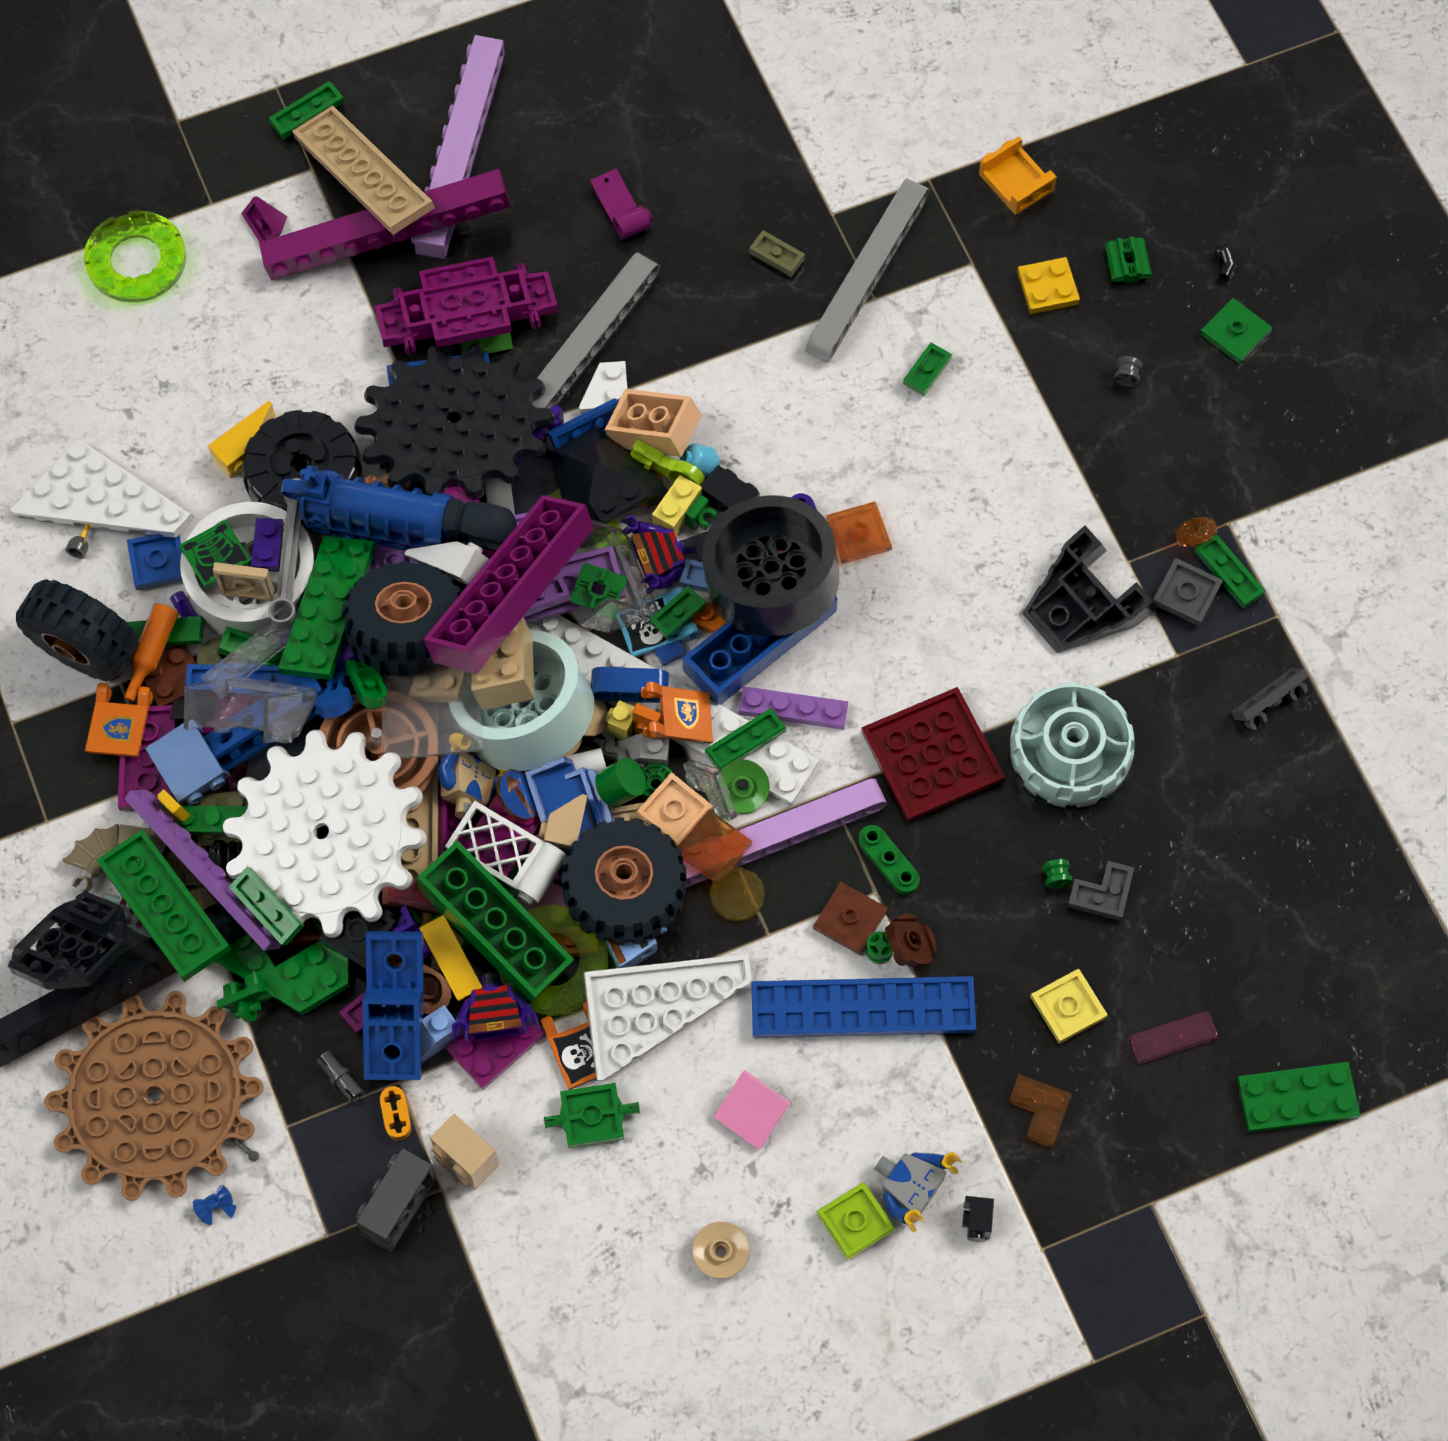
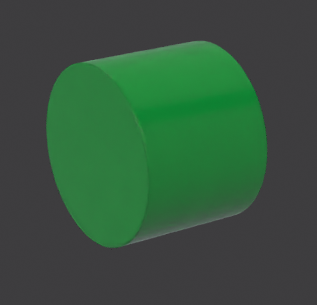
(620, 782)

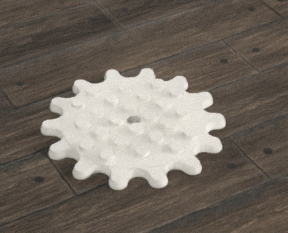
(363, 821)

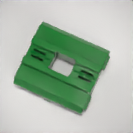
(1124, 249)
(592, 575)

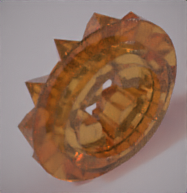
(1190, 533)

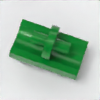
(245, 1002)

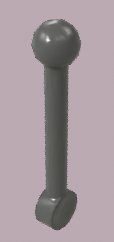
(252, 1155)

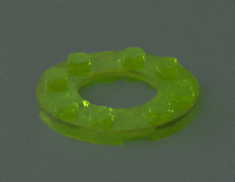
(134, 225)
(593, 957)

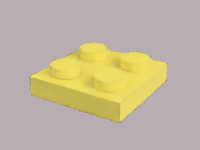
(1068, 1006)

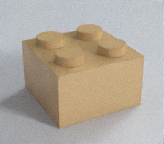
(464, 1152)

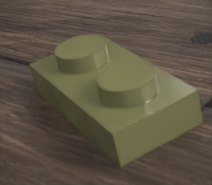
(776, 253)

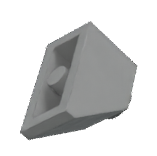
(646, 750)

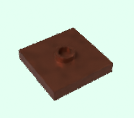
(850, 918)

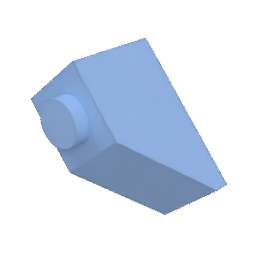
(436, 1032)

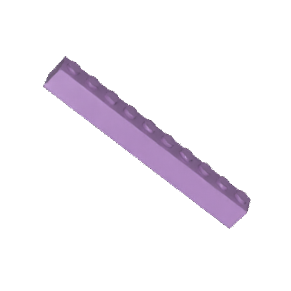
(463, 131)

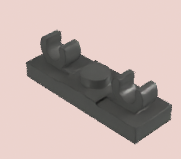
(1270, 697)

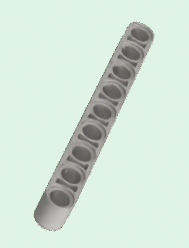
(867, 270)
(596, 329)

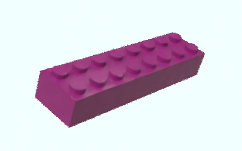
(508, 584)

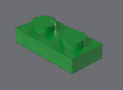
(927, 369)
(678, 612)

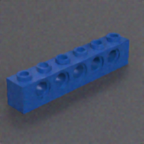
(241, 742)

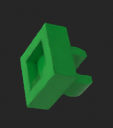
(697, 512)

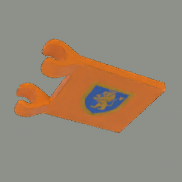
(683, 714)
(118, 727)

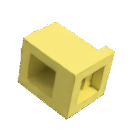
(620, 720)

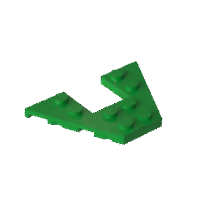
(298, 982)

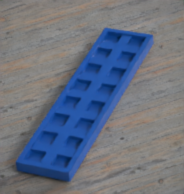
(863, 1007)

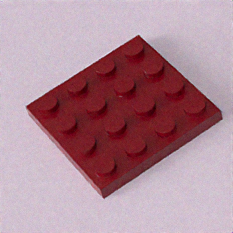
(932, 754)

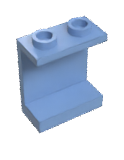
(187, 764)

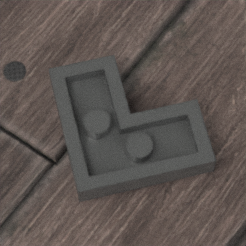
(1104, 899)

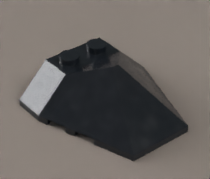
(604, 477)

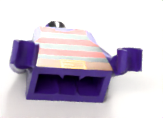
(658, 552)
(493, 1012)

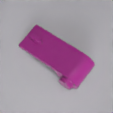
(619, 205)

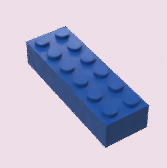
(734, 658)

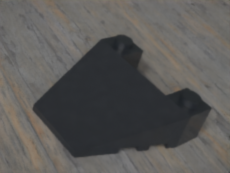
(1075, 605)

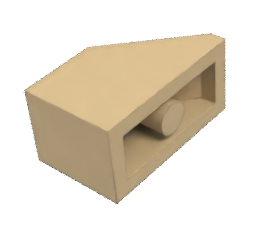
(564, 824)

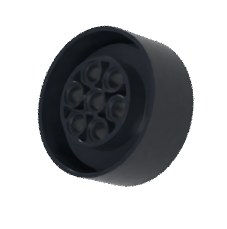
(762, 529)

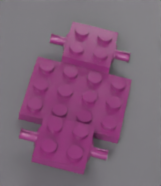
(465, 304)

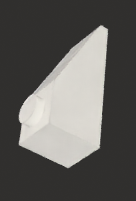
(453, 558)

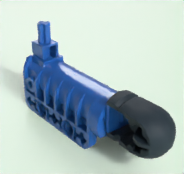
(392, 515)

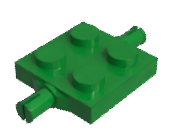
(592, 1115)

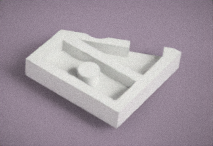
(606, 384)

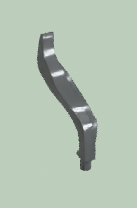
(609, 748)

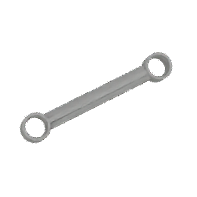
(287, 565)

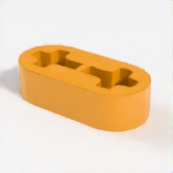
(389, 1114)

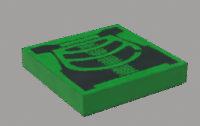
(211, 546)

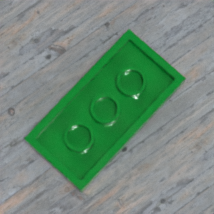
(1298, 1097)

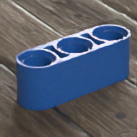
(625, 683)

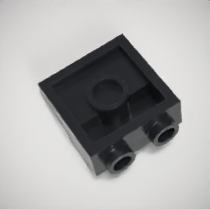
(353, 936)

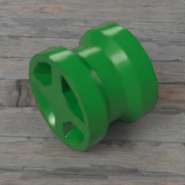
(1057, 874)
(880, 942)

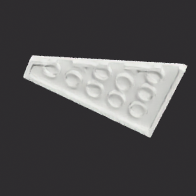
(648, 1003)

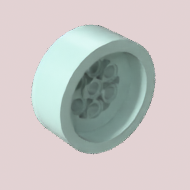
(548, 726)

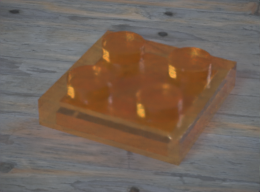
(714, 847)

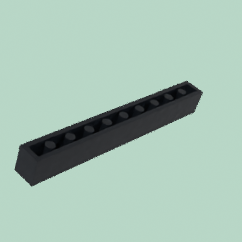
(63, 1011)

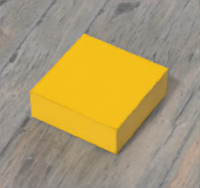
(172, 805)

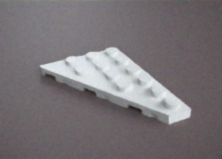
(99, 493)

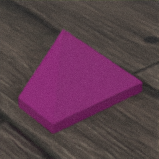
(264, 219)

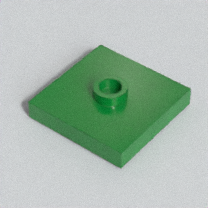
(1236, 330)

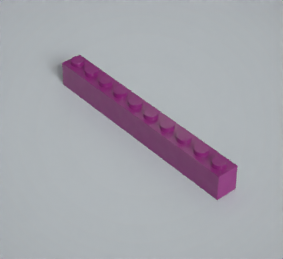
(363, 232)

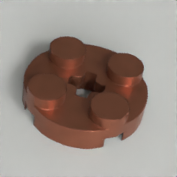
(902, 932)

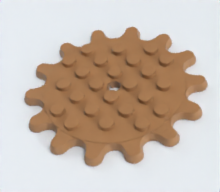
(145, 1053)

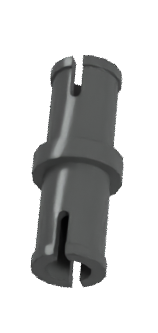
(340, 1077)

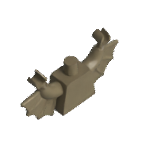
(103, 840)

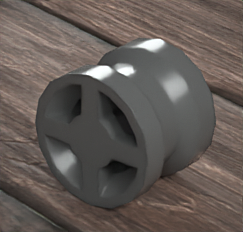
(1128, 371)

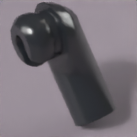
(1229, 260)

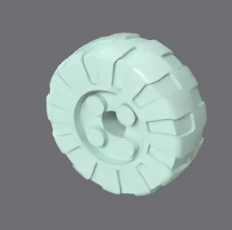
(1066, 770)

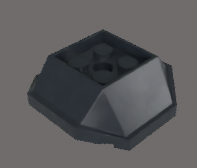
(72, 945)

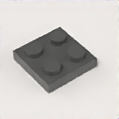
(1187, 592)

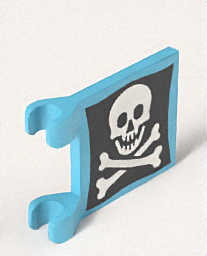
(644, 638)

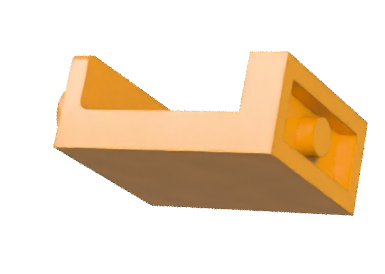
(1016, 176)

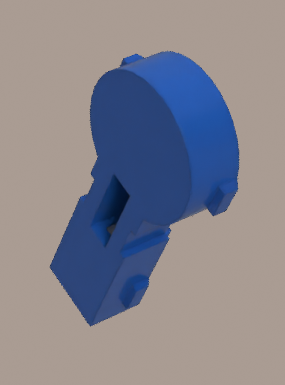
(336, 698)

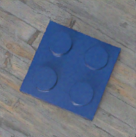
(155, 560)

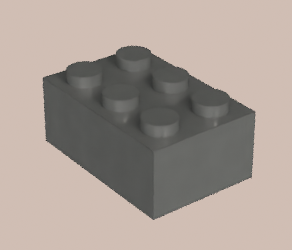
(395, 1199)

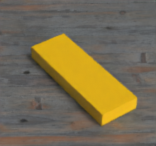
(450, 958)

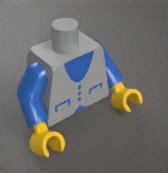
(913, 1183)

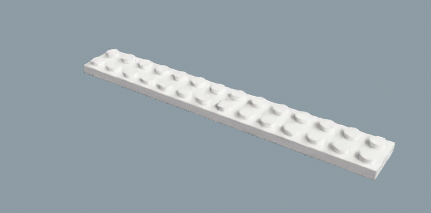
(783, 763)

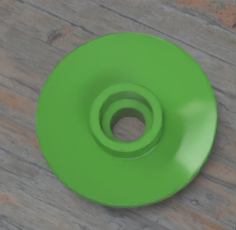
(758, 787)

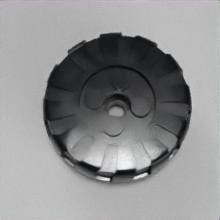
(292, 444)

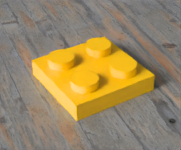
(1048, 285)

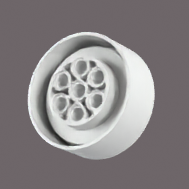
(228, 610)

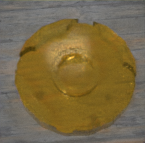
(738, 895)

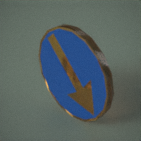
(516, 795)

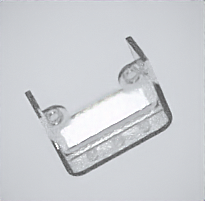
(637, 605)
(251, 704)

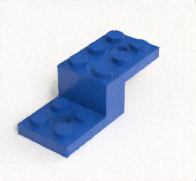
(393, 1005)

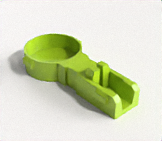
(664, 464)

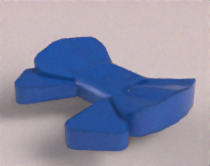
(222, 1198)

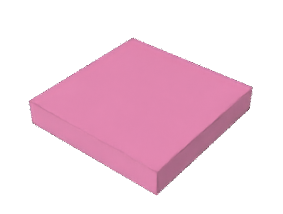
(752, 1109)

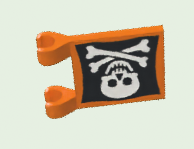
(572, 1051)

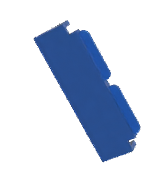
(561, 783)

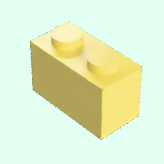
(674, 505)

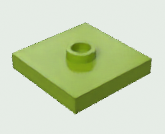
(855, 1221)

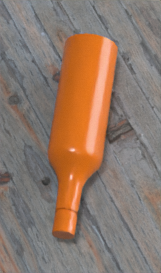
(151, 646)

